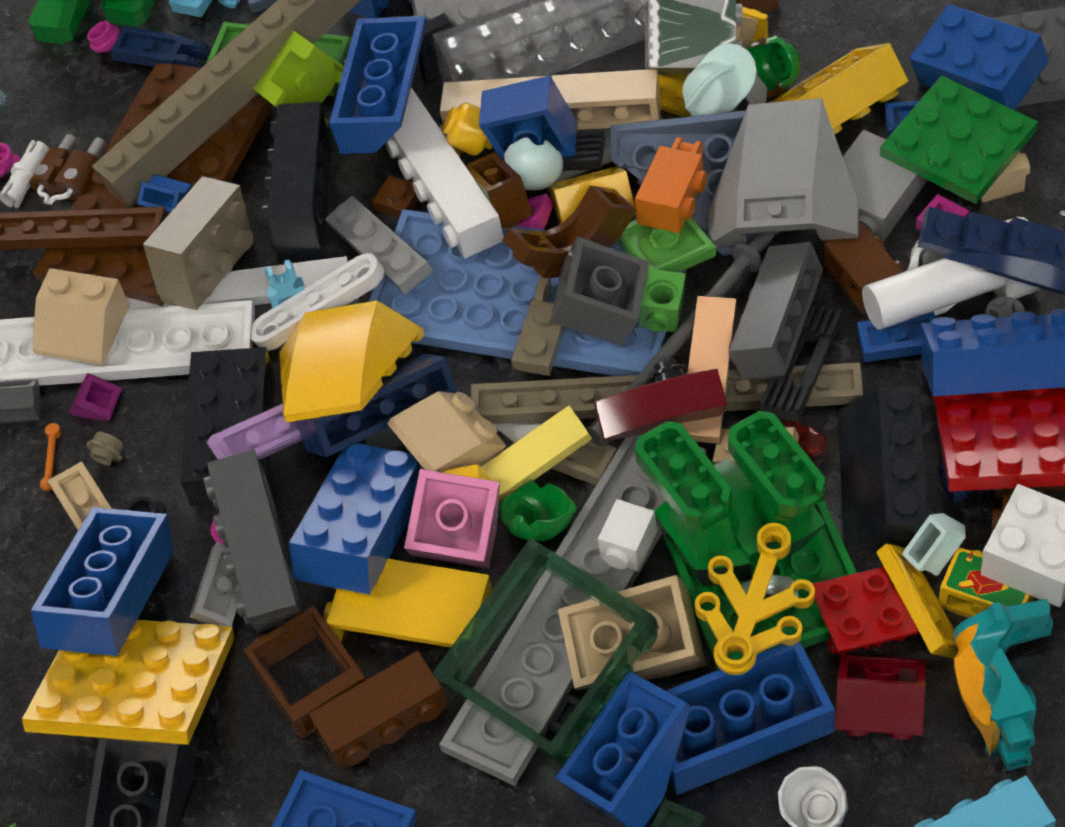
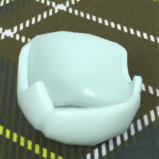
(535, 164)

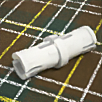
(21, 174)

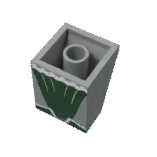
(686, 31)

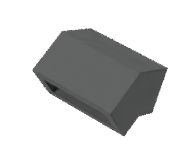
(20, 401)

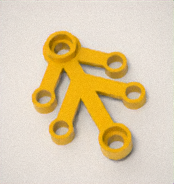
(753, 607)

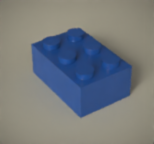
(980, 55)

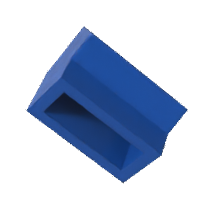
(162, 192)

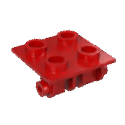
(862, 611)

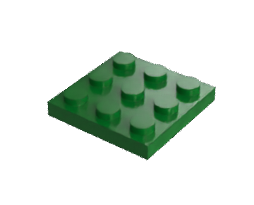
(958, 139)

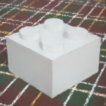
(1029, 546)

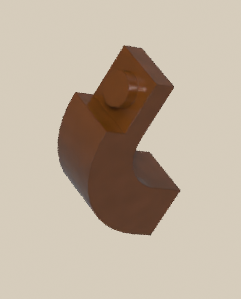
(598, 218)

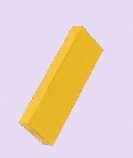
(919, 601)

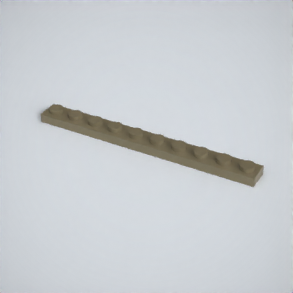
(545, 398)

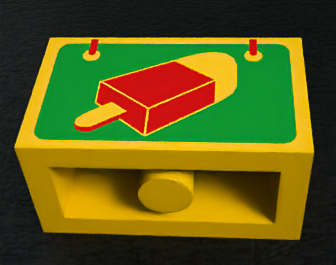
(969, 592)

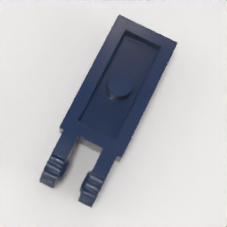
(154, 47)

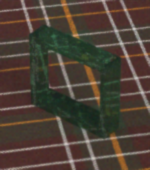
(495, 615)

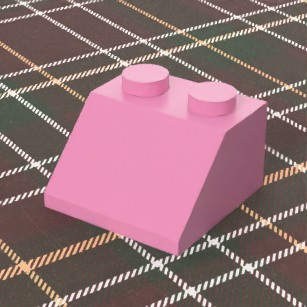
(453, 519)

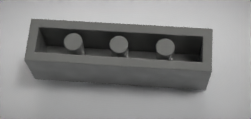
(776, 311)

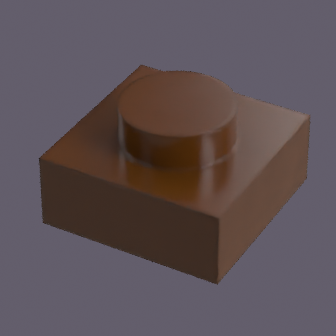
(394, 197)

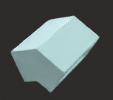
(935, 543)

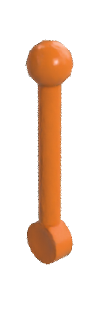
(53, 432)

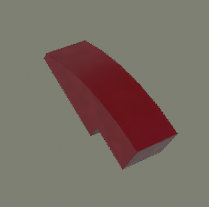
(671, 400)

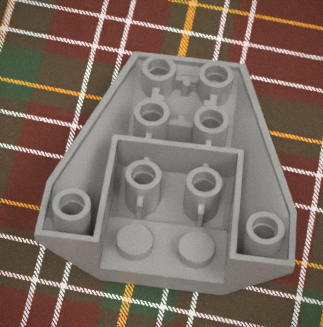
(784, 177)

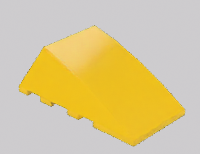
(339, 358)

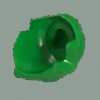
(537, 511)

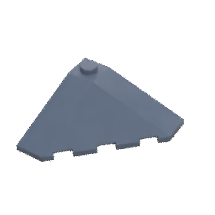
(637, 143)

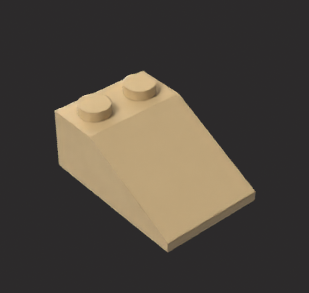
(595, 633)

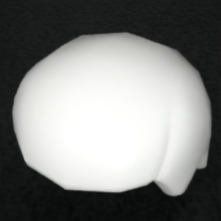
(812, 798)

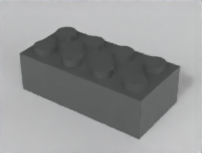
(255, 541)

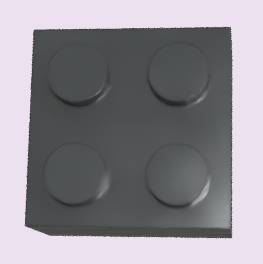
(599, 291)

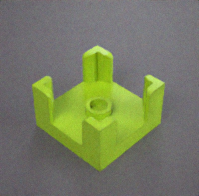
(299, 74)

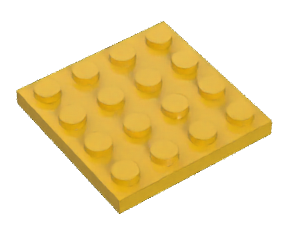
(143, 694)

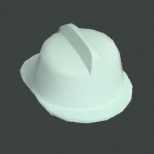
(719, 81)

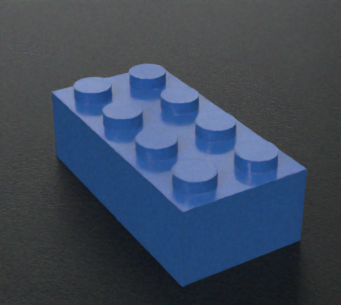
(994, 353)
(355, 519)
(103, 581)
(749, 716)

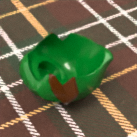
(775, 63)

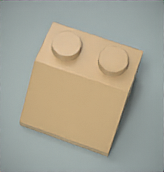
(78, 316)
(447, 432)

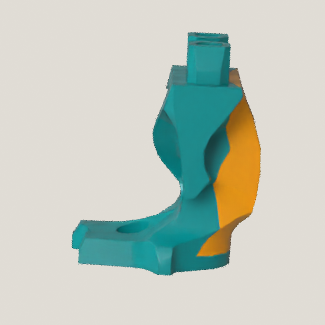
(987, 683)

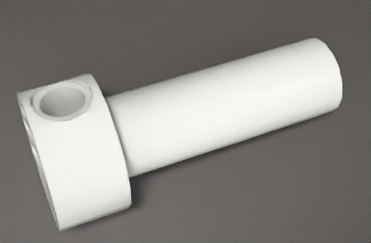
(931, 289)

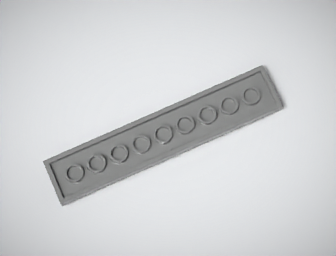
(532, 664)

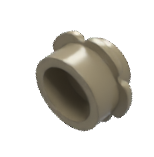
(105, 448)

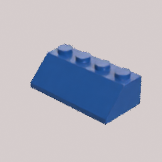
(376, 82)

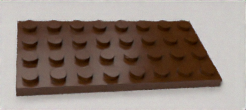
(215, 158)

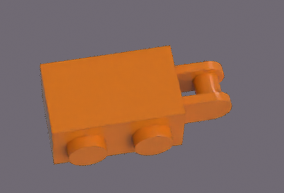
(671, 186)

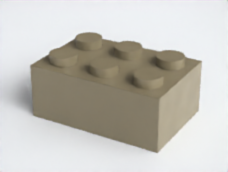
(199, 242)

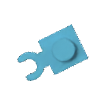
(283, 285)

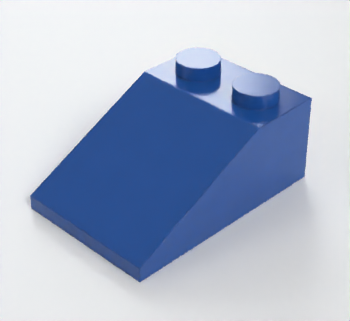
(628, 752)

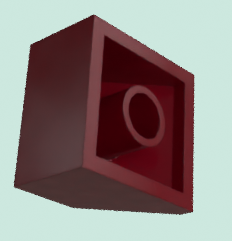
(880, 695)

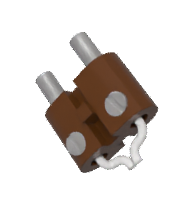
(65, 172)

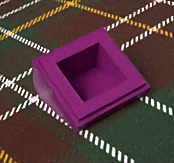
(95, 399)

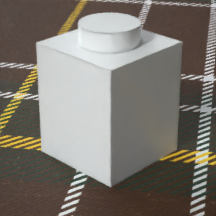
(627, 535)

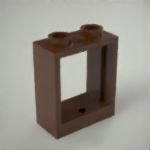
(285, 640)

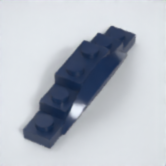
(1011, 249)

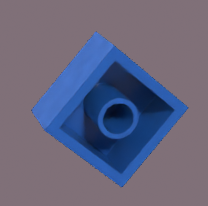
(529, 111)

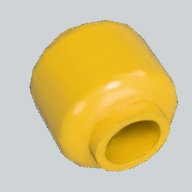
(464, 131)

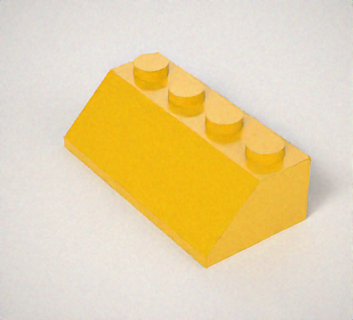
(852, 83)

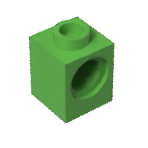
(666, 288)

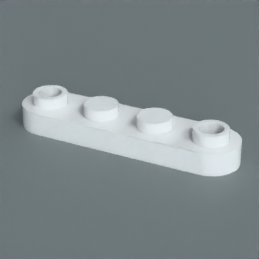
(331, 291)

